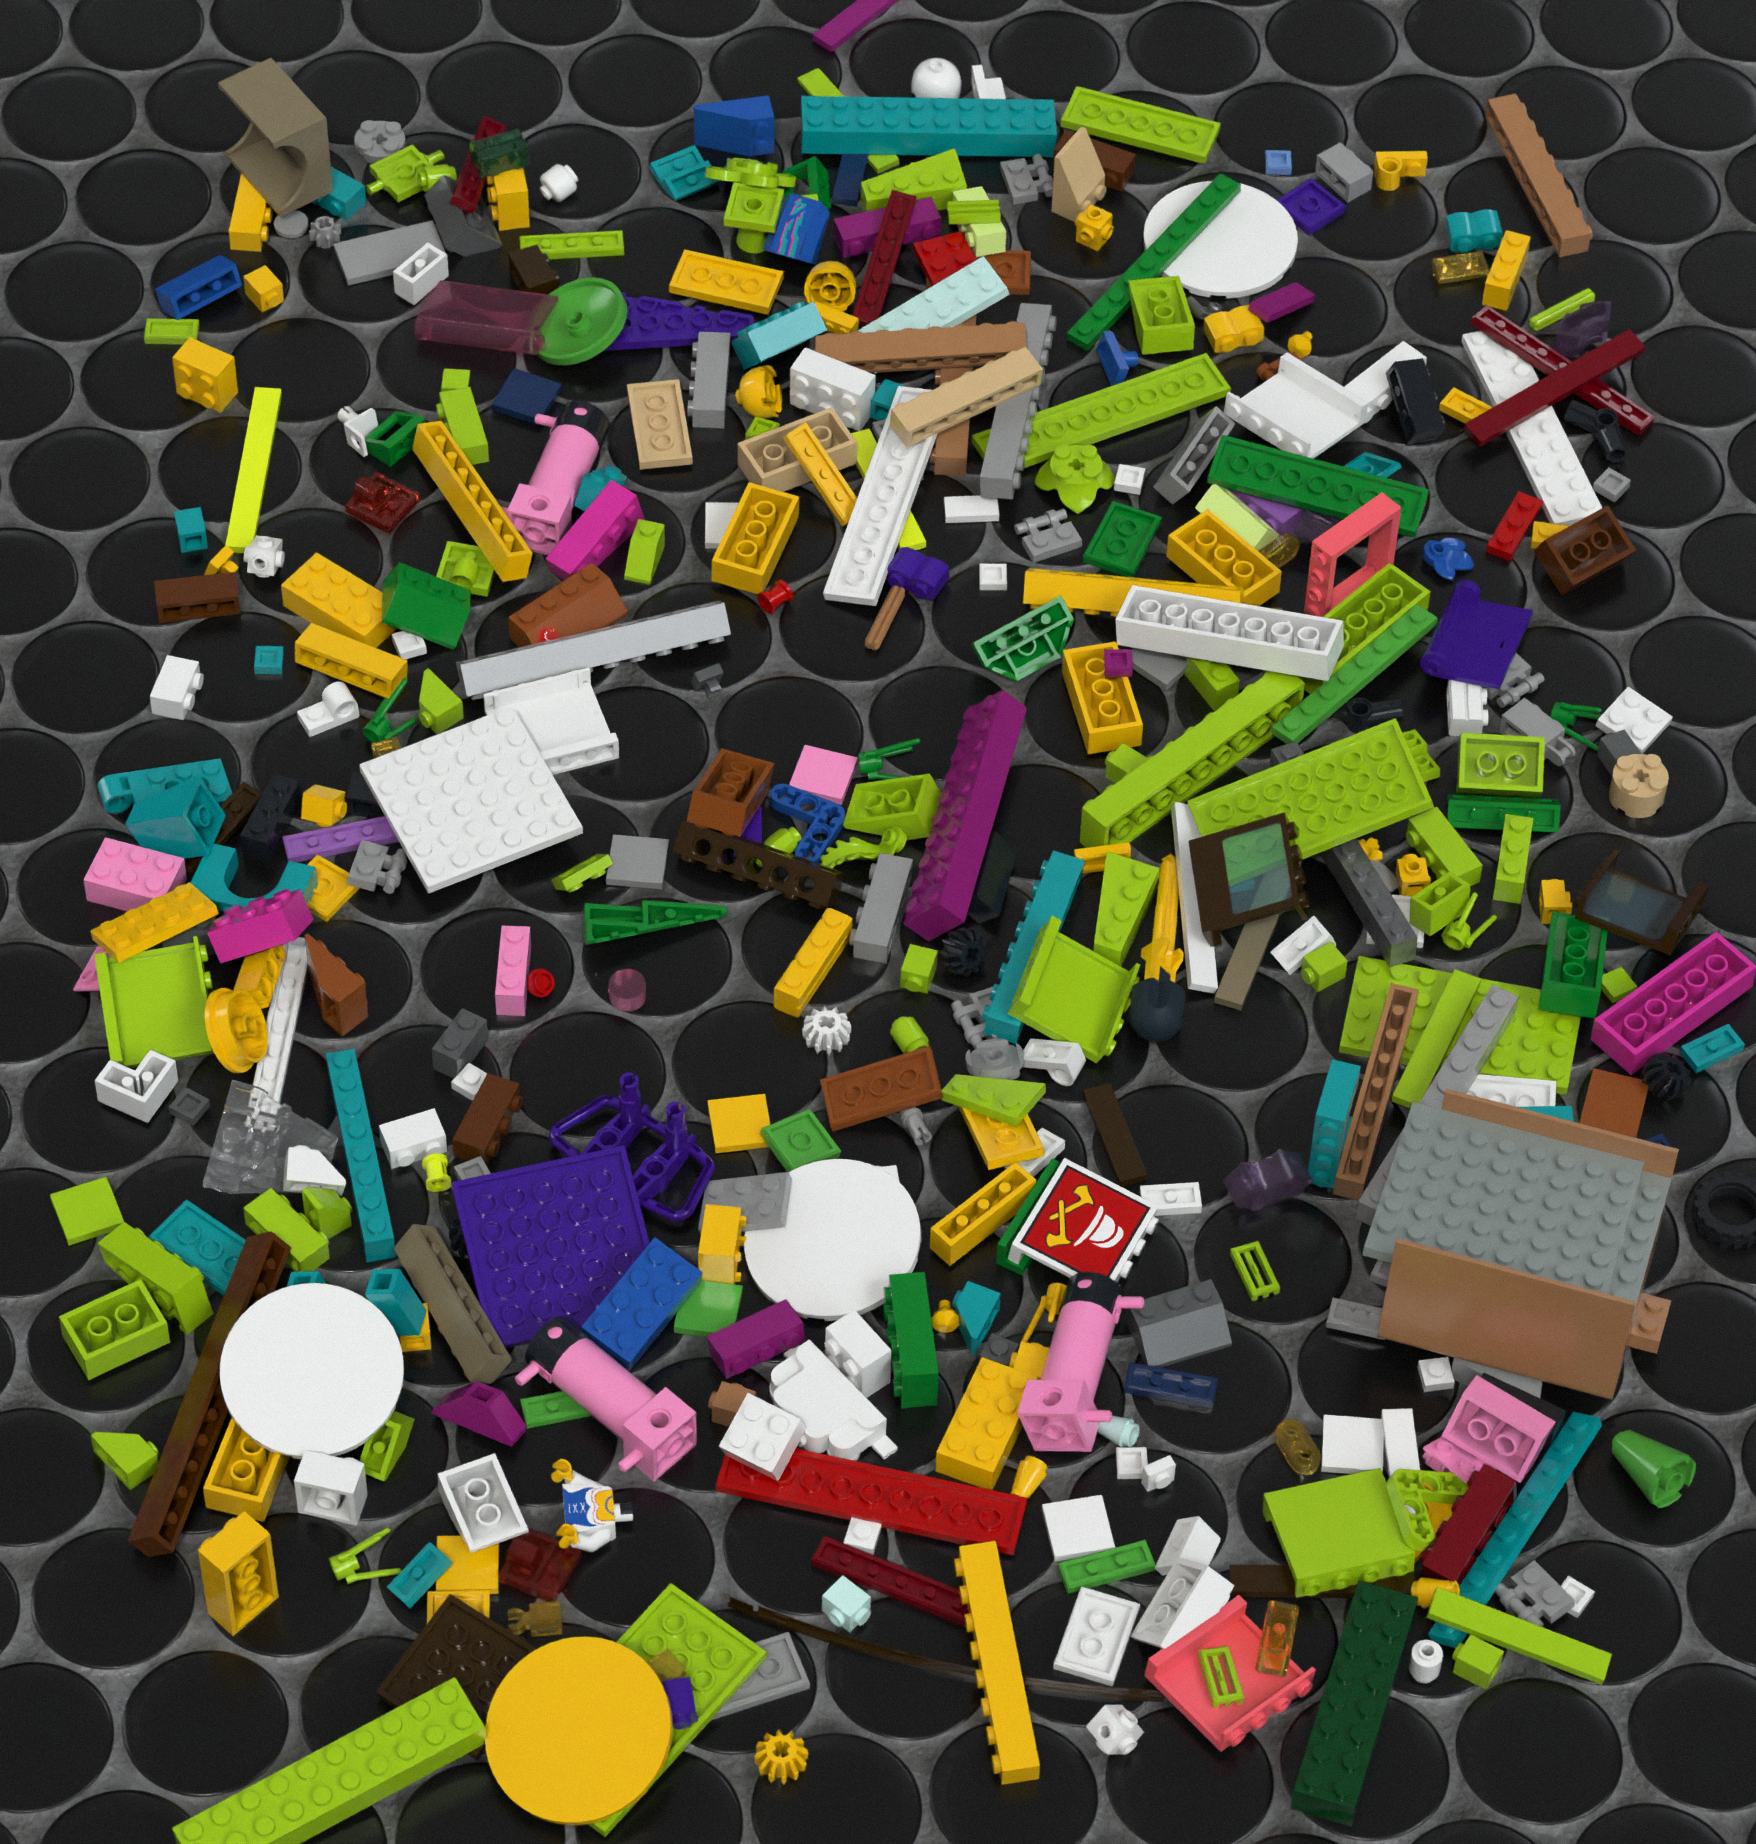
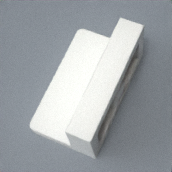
(986, 88)
(1190, 1541)

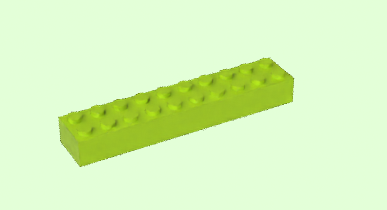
(1190, 761)
(345, 1774)

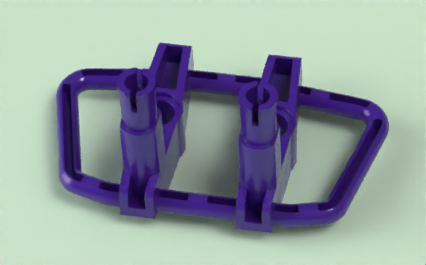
(624, 1129)

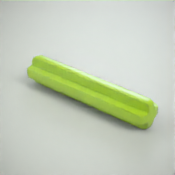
(1560, 309)

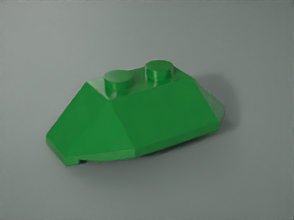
(1027, 641)

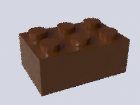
(1584, 550)

